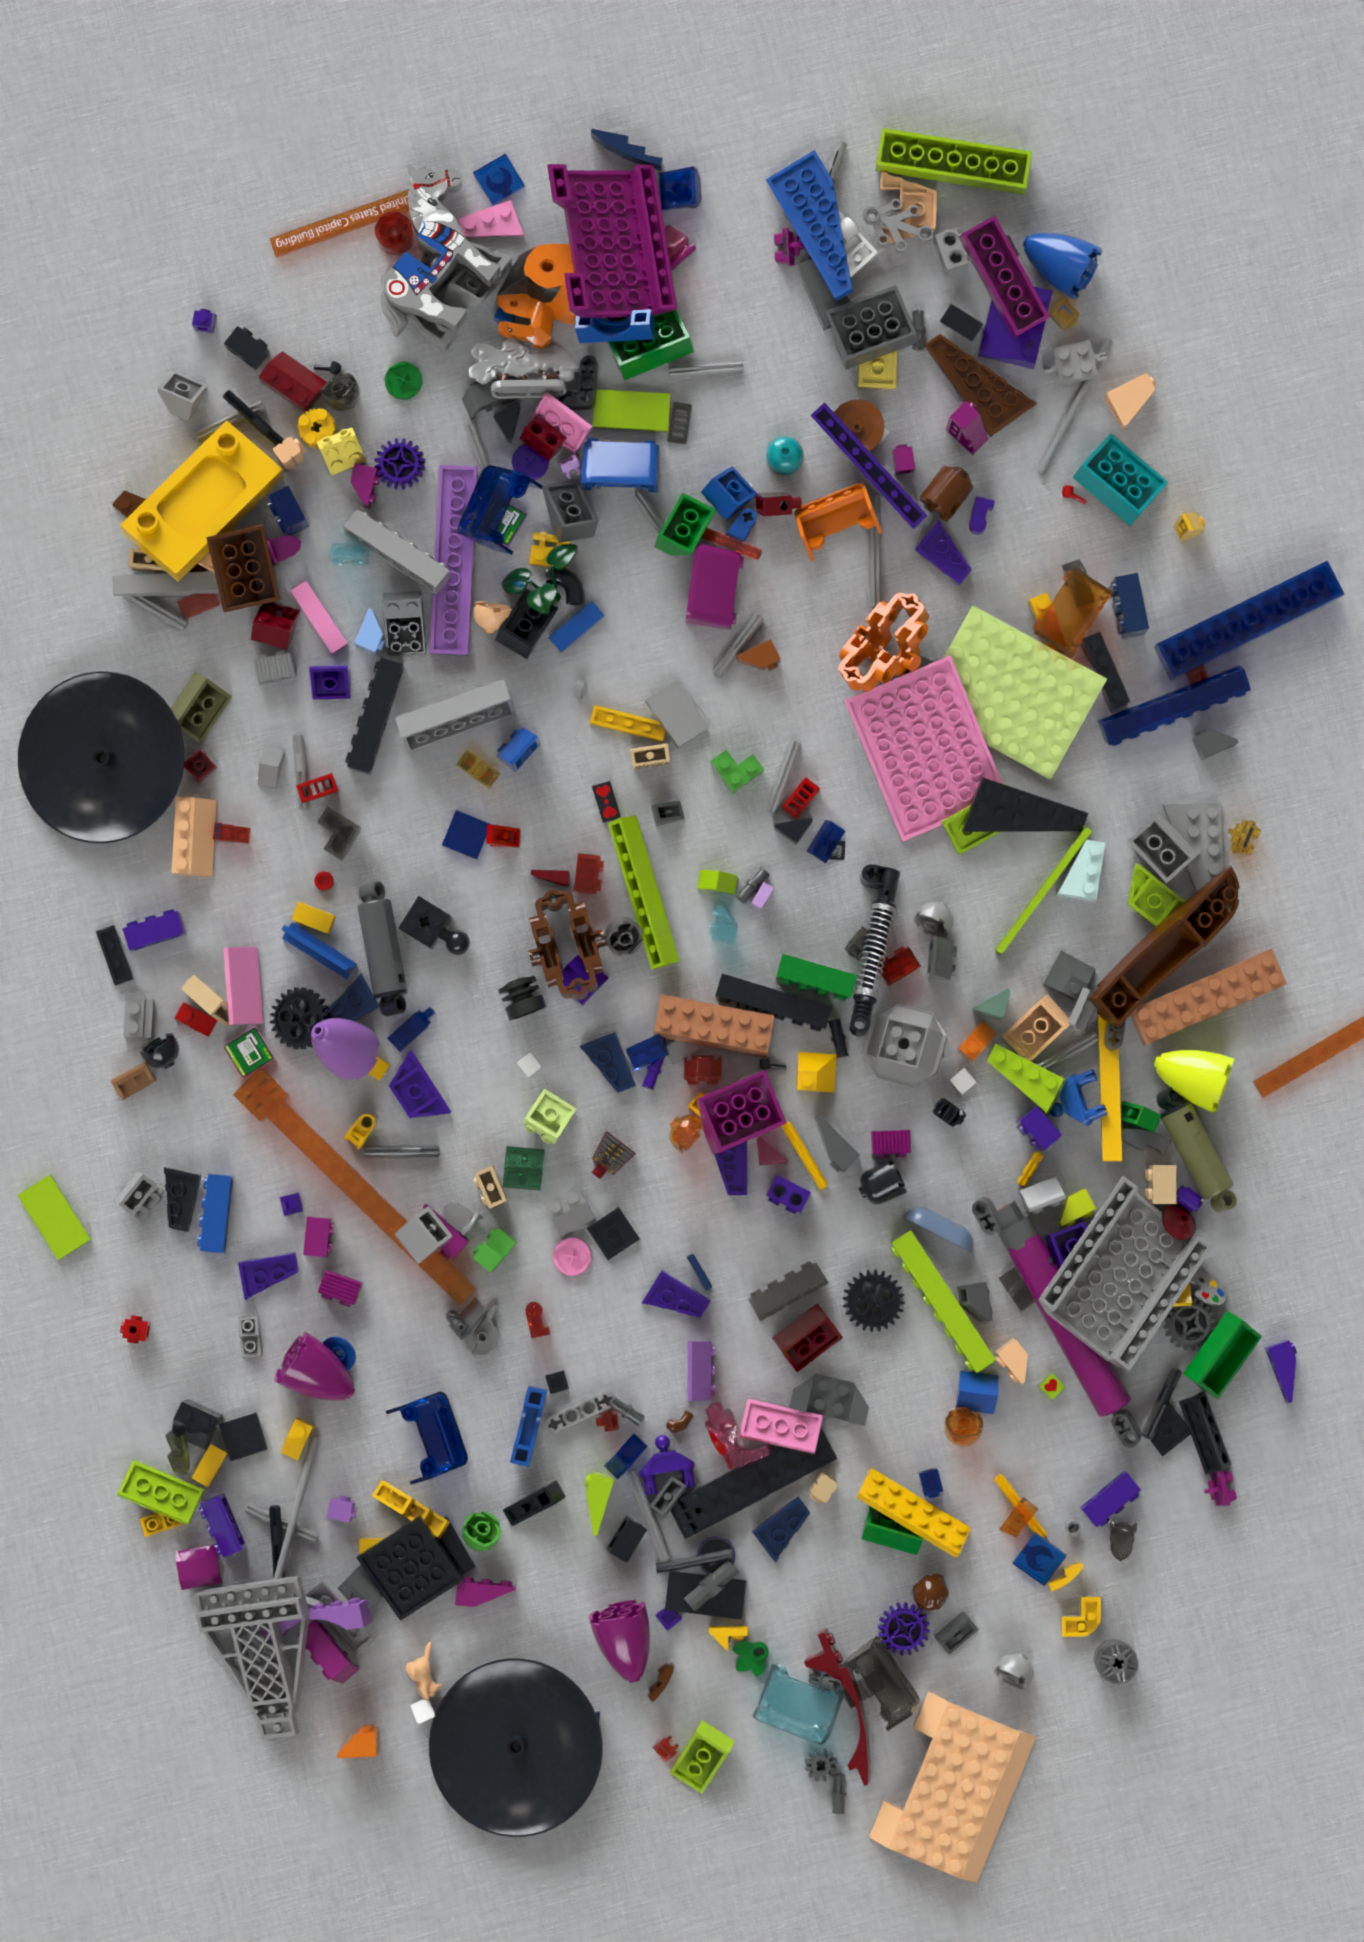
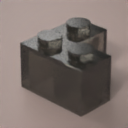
(343, 832)

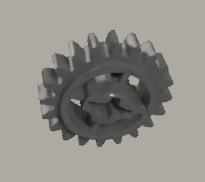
(1194, 1316)

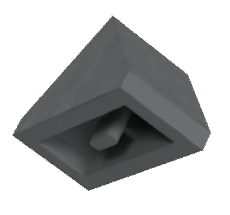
(667, 812)

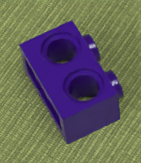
(790, 1189)

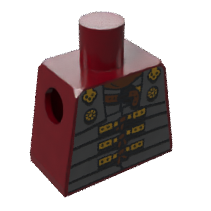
(769, 503)
(610, 1155)

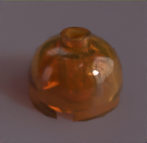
(685, 1132)
(963, 1427)

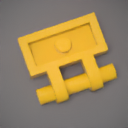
(539, 553)

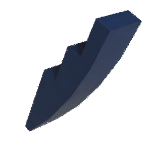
(619, 145)

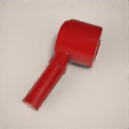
(1067, 492)

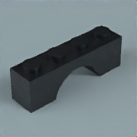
(1101, 660)

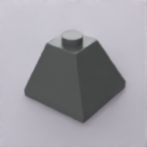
(1069, 976)

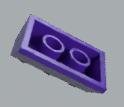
(222, 1525)

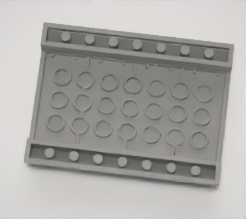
(1122, 1277)

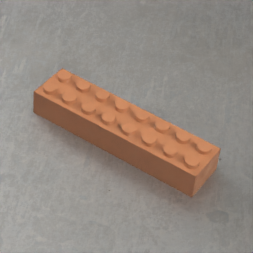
(1207, 997)

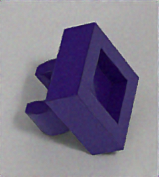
(291, 1204)

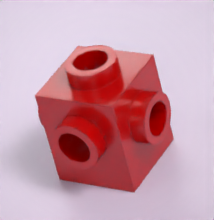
(141, 1333)

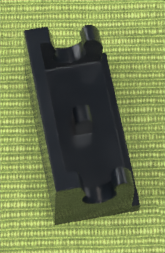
(961, 322)
(626, 1539)

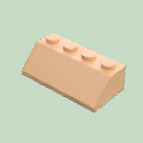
(194, 837)

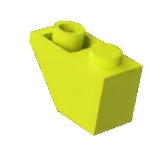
(1075, 1206)

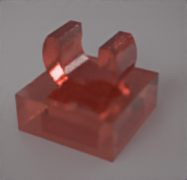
(1197, 674)
(609, 1421)
(664, 1749)

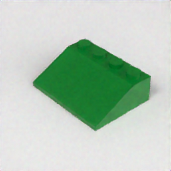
(639, 356)

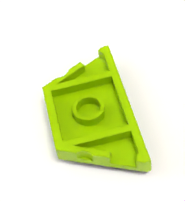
(1151, 897)

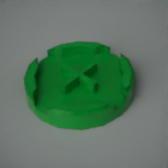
(403, 380)

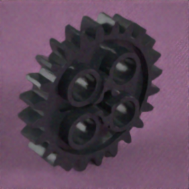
(287, 1029)
(856, 1295)

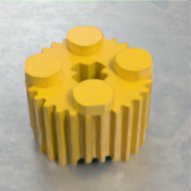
(313, 419)

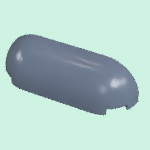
(940, 1226)

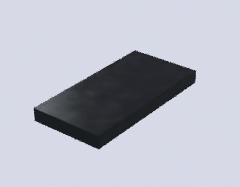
(725, 1604)

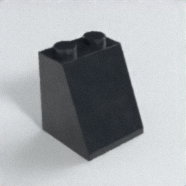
(196, 1423)

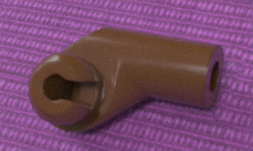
(680, 1425)

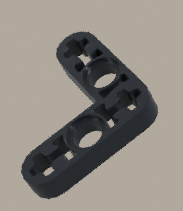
(580, 395)

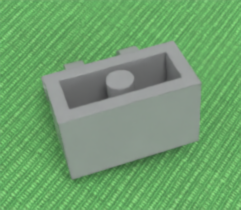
(136, 1193)

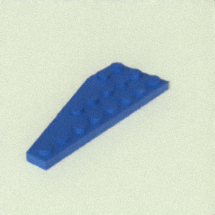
(812, 208)

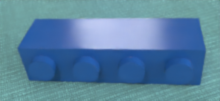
(216, 1213)

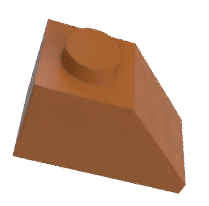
(761, 656)

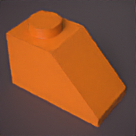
(977, 1041)

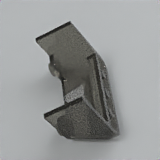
(885, 1680)

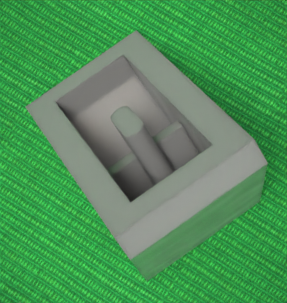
(270, 767)

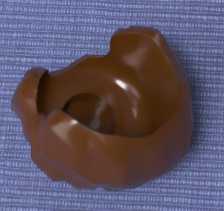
(930, 1592)

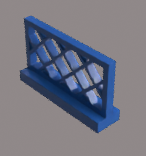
(318, 950)

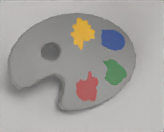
(1209, 1290)

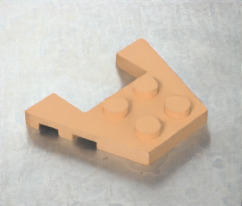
(911, 195)

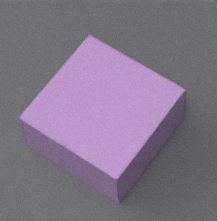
(762, 896)

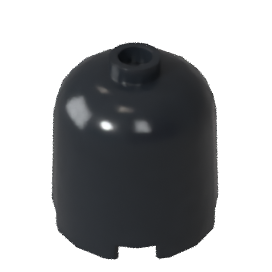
(882, 1183)

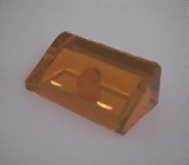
(1019, 1518)

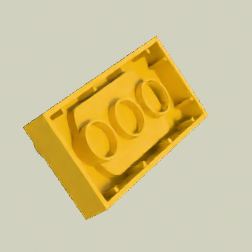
(202, 500)

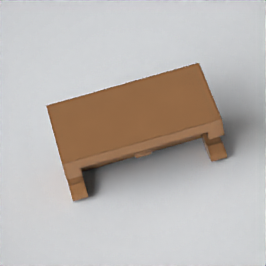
(133, 1080)

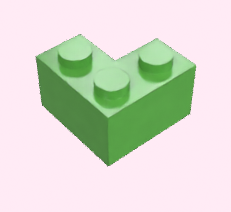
(736, 775)
(494, 1249)

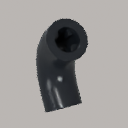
(570, 583)

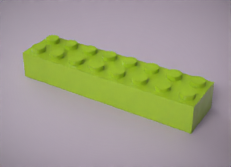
(953, 161)

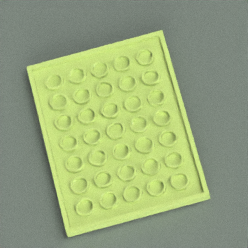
(1022, 691)

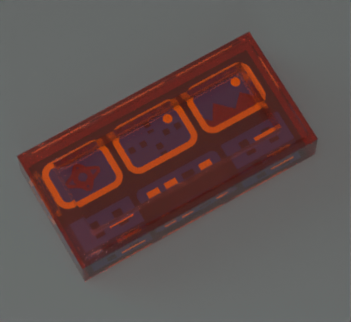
(197, 604)

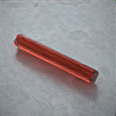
(732, 543)

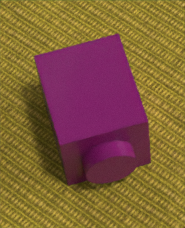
(903, 459)

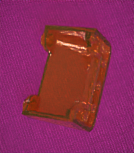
(1072, 612)

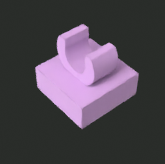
(569, 463)

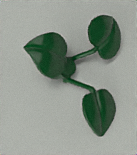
(546, 595)

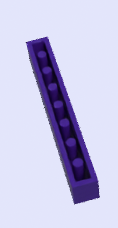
(869, 465)

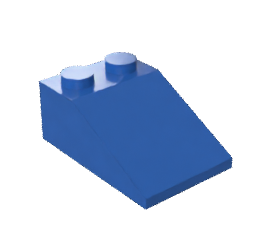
(518, 749)

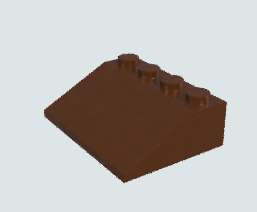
(243, 568)

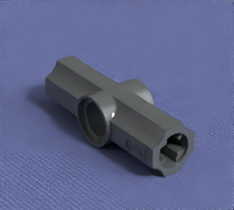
(711, 1585)

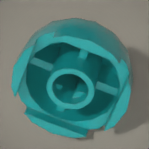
(784, 455)

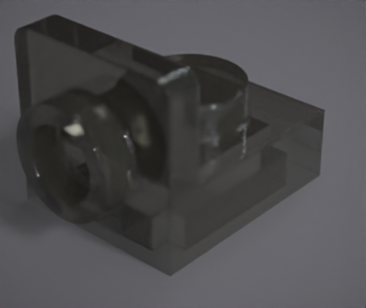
(856, 944)

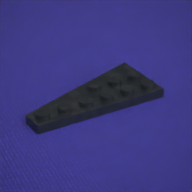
(1009, 809)

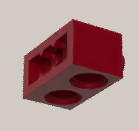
(542, 438)

